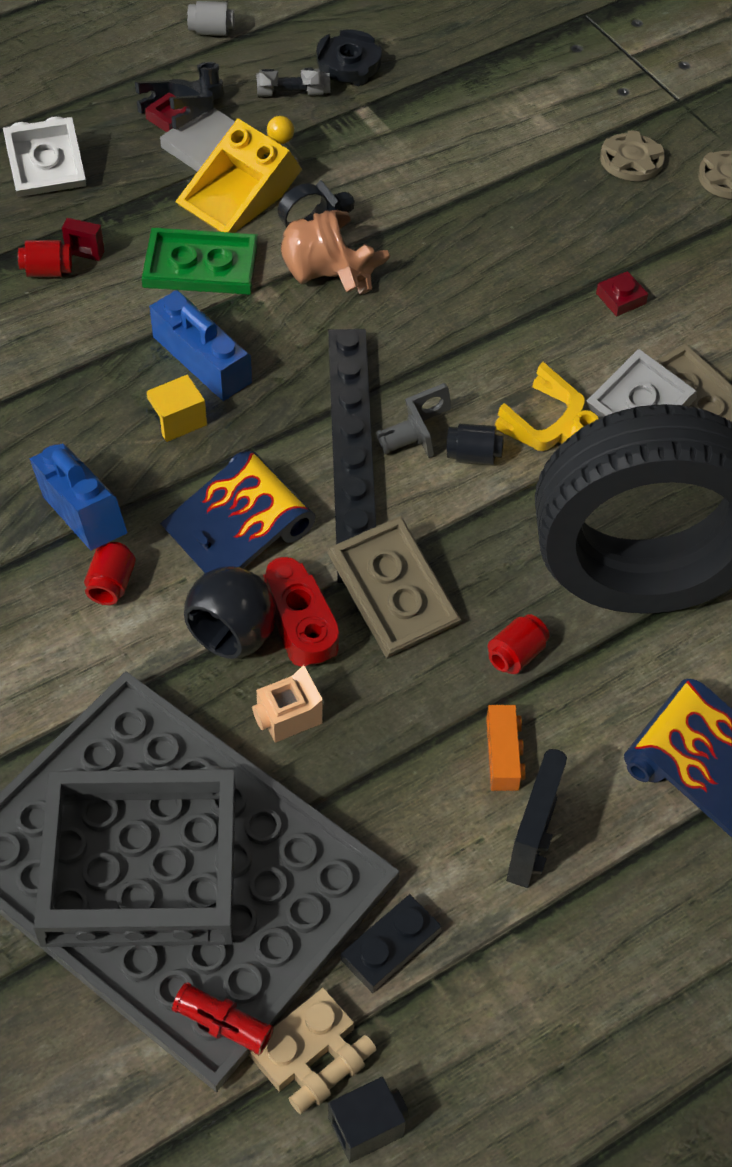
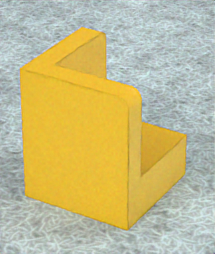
(179, 407)

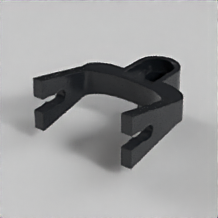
(194, 95)

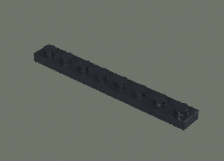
(351, 434)

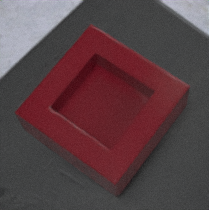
(160, 112)
(84, 238)
(621, 293)

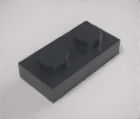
(391, 943)

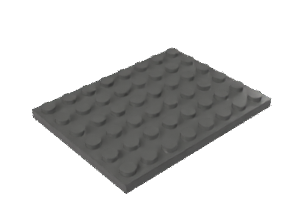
(295, 875)

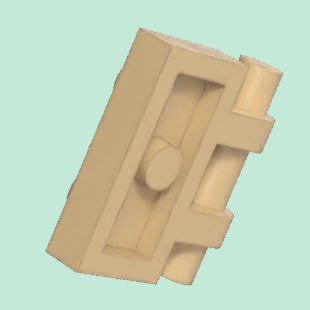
(305, 1038)

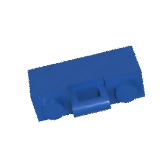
(200, 345)
(78, 496)

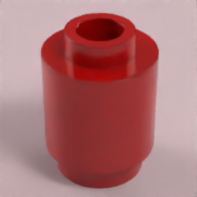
(45, 258)
(109, 573)
(518, 644)

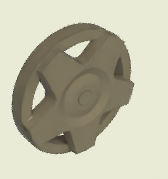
(632, 152)
(720, 173)

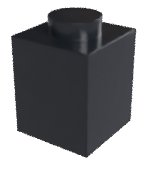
(368, 1118)

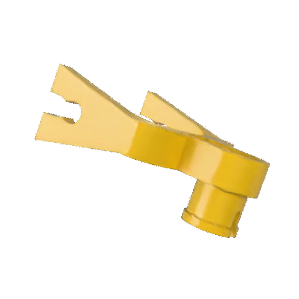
(569, 423)

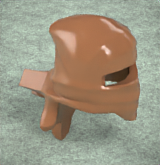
(318, 250)

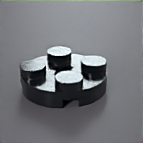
(334, 59)

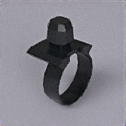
(340, 201)

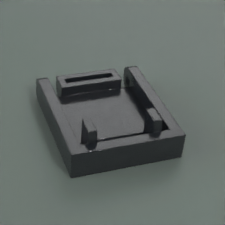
(532, 833)

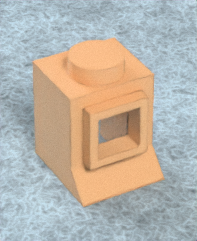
(289, 706)

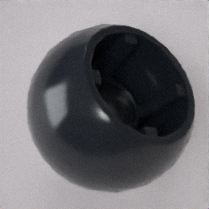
(230, 612)

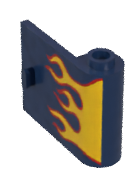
(239, 515)
(690, 748)

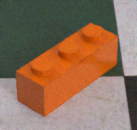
(504, 748)

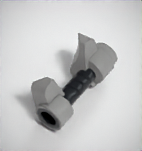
(311, 80)

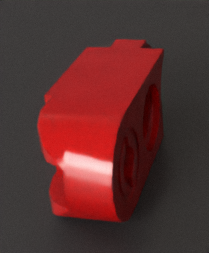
(296, 589)

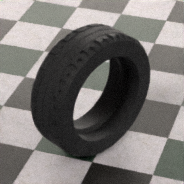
(624, 453)

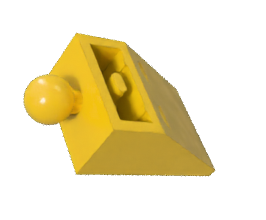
(238, 179)

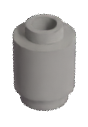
(210, 18)

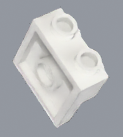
(44, 156)

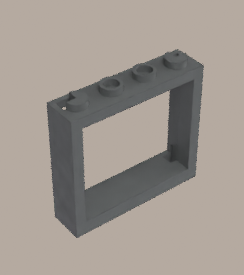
(138, 925)

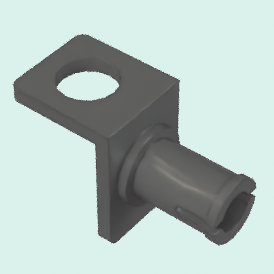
(414, 427)

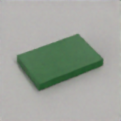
(200, 261)

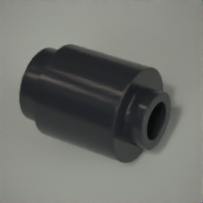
(474, 444)

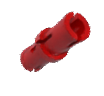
(222, 1018)

